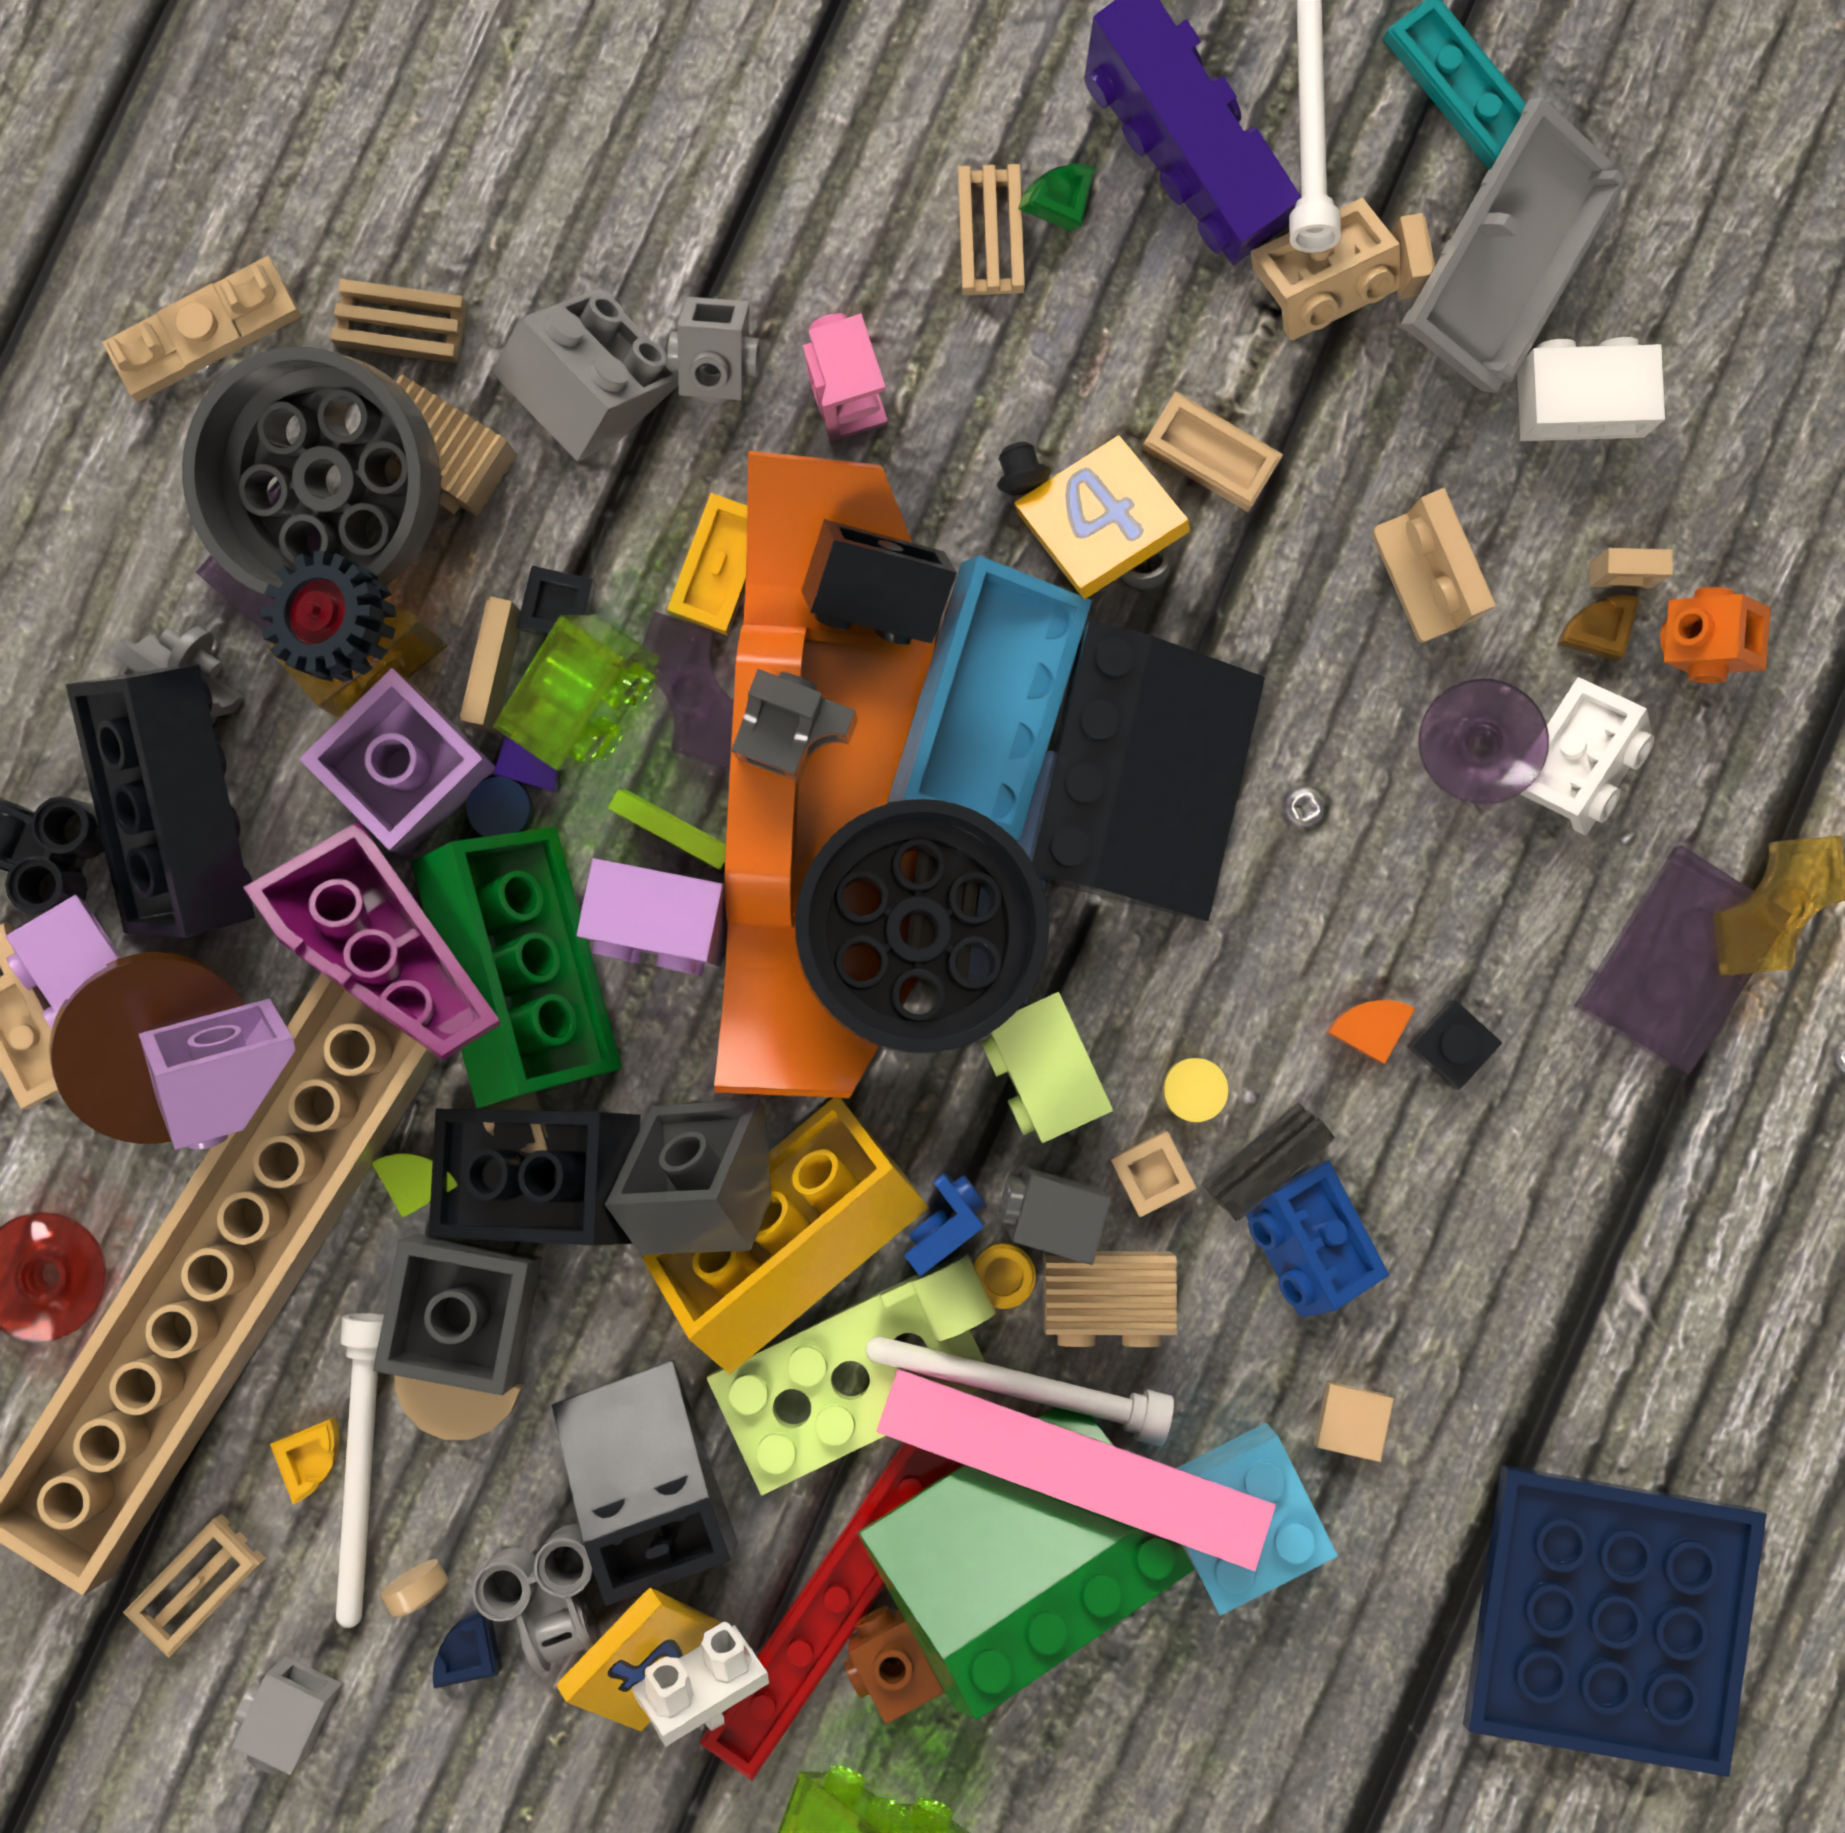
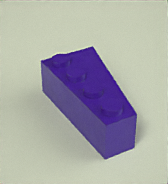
(1187, 126)

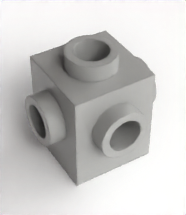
(713, 349)

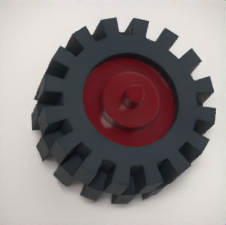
(328, 616)

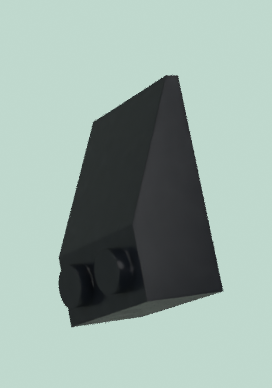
(524, 1195)

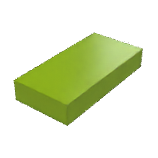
(669, 829)

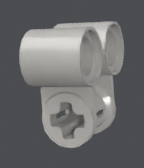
(552, 1609)

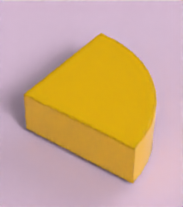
(307, 1457)

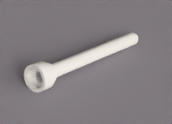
(1315, 220)
(361, 1336)
(1144, 1415)

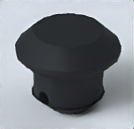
(1021, 469)

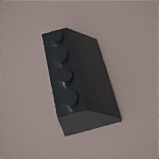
(162, 801)

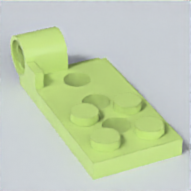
(935, 1306)

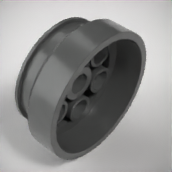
(242, 444)

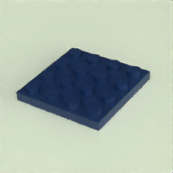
(1614, 1620)

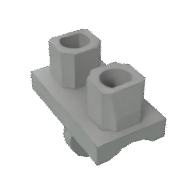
(177, 651)

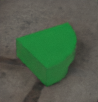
(1060, 195)

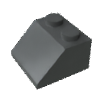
(695, 1179)

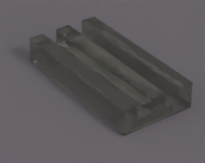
(1268, 1161)

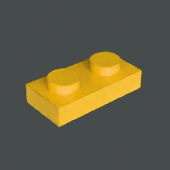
(714, 568)

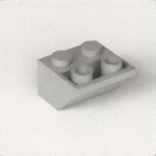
(584, 372)

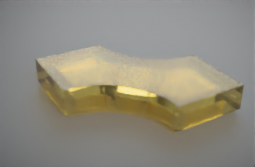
(1796, 885)

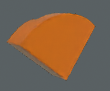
(1372, 1027)

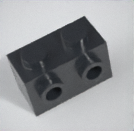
(877, 583)

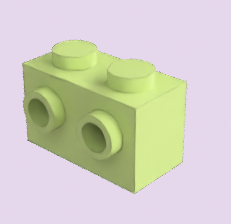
(1047, 1069)

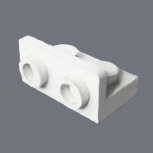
(1589, 753)

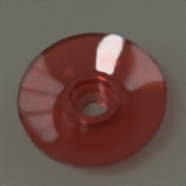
(28, 1304)

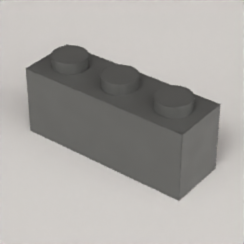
(1054, 1213)

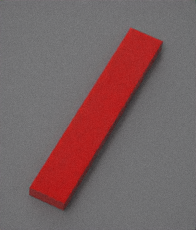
(819, 1620)

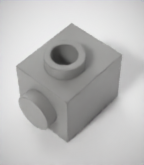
(284, 1716)

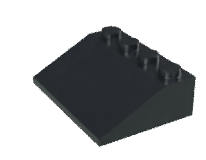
(1145, 772)

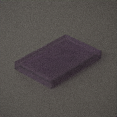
(1663, 970)

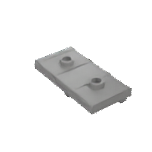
(1515, 248)

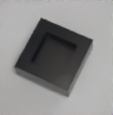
(552, 595)
(1454, 1044)

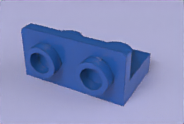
(942, 1235)
(1316, 1242)

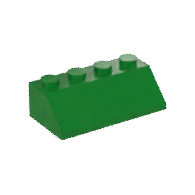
(513, 929)

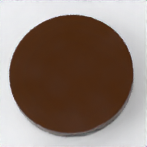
(98, 1044)

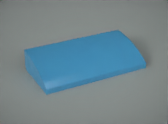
(992, 693)

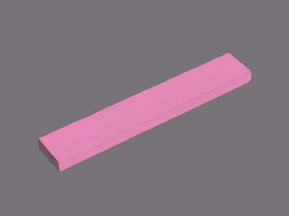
(1077, 1469)

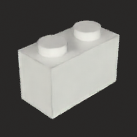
(1590, 390)

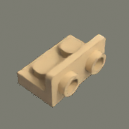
(1333, 282)
(1433, 568)

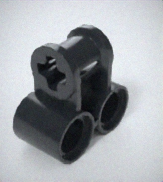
(36, 844)

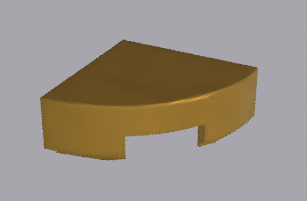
(1602, 627)

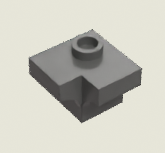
(788, 723)

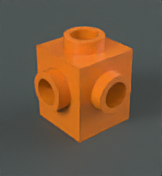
(1716, 634)

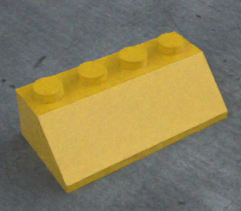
(828, 1213)

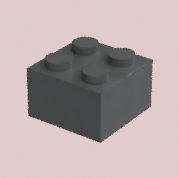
(457, 1314)

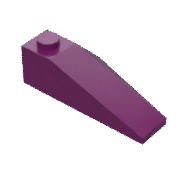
(366, 933)

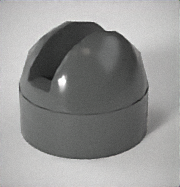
(1158, 570)

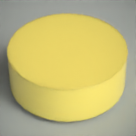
(1195, 1089)

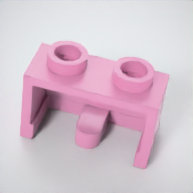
(844, 376)

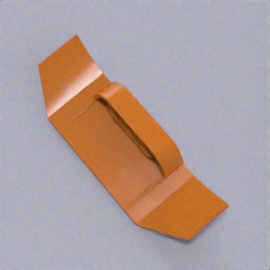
(771, 1024)

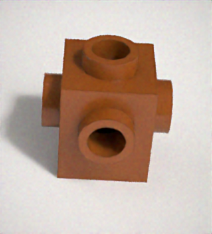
(893, 1683)

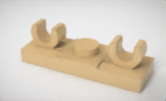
(202, 328)

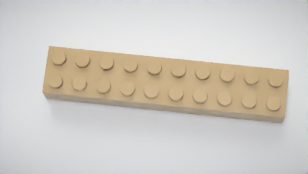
(207, 1292)

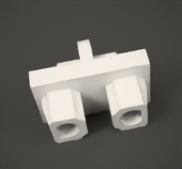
(700, 1684)

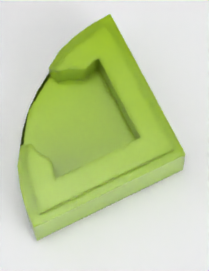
(408, 1180)

